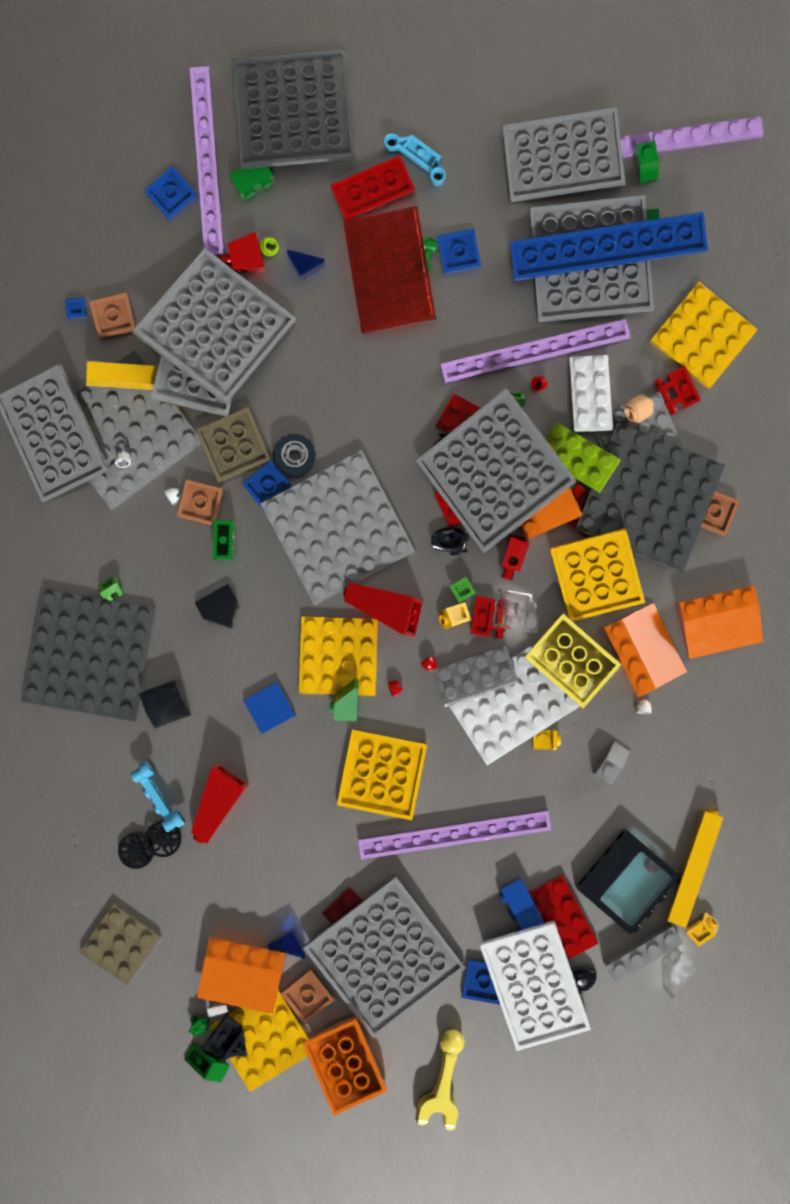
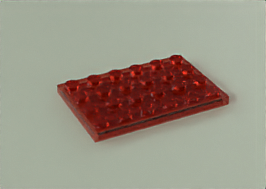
(390, 270)

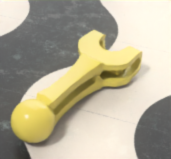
(439, 1098)

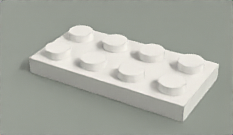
(590, 393)

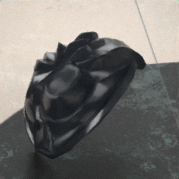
(450, 540)
(584, 978)

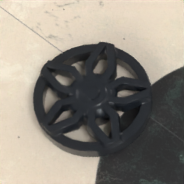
(162, 839)
(135, 851)

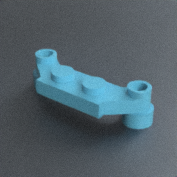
(418, 153)
(151, 791)

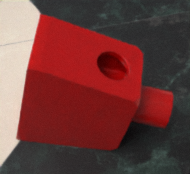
(244, 255)
(516, 548)

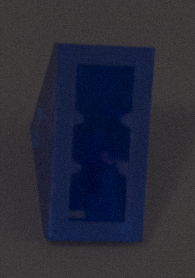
(305, 264)
(288, 943)

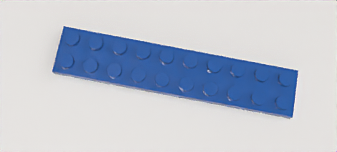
(609, 246)

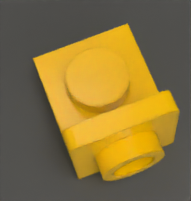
(454, 616)
(547, 740)
(703, 929)

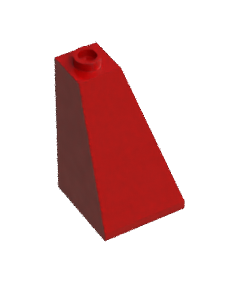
(390, 608)
(217, 801)

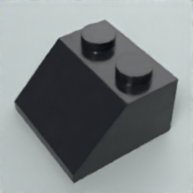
(165, 703)

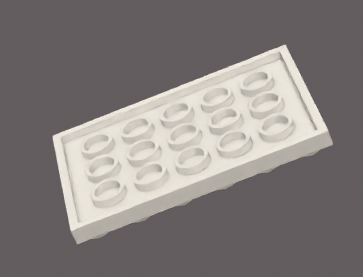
(513, 713)
(535, 985)

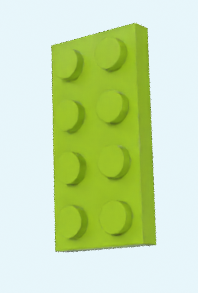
(582, 458)

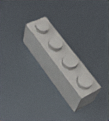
(642, 952)

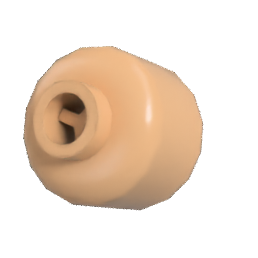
(639, 408)

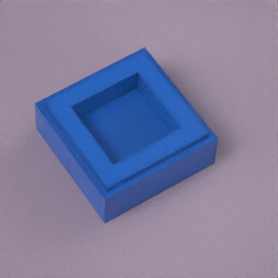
(76, 308)

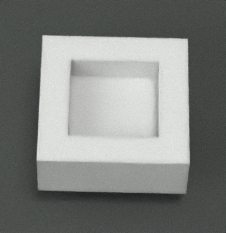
(218, 1009)

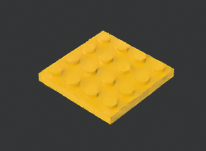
(703, 335)
(597, 575)
(336, 653)
(382, 774)
(270, 1041)

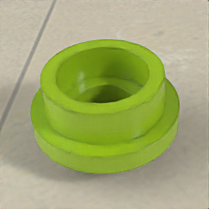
(274, 246)

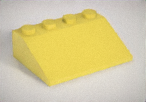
(572, 660)

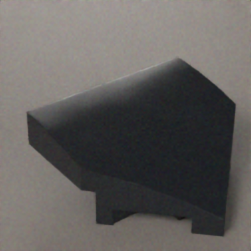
(219, 607)
(227, 1039)

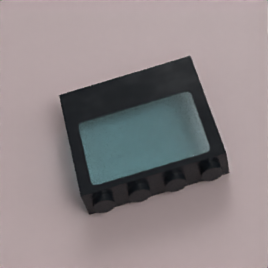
(628, 881)

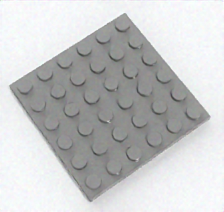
(594, 291)
(214, 326)
(143, 427)
(496, 470)
(337, 527)
(384, 957)

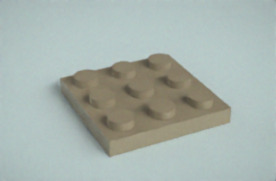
(233, 445)
(120, 944)

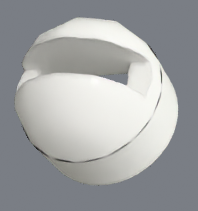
(122, 459)
(173, 495)
(643, 707)

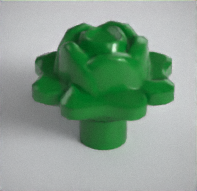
(198, 1026)

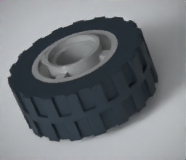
(297, 444)

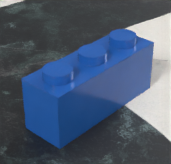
(520, 903)

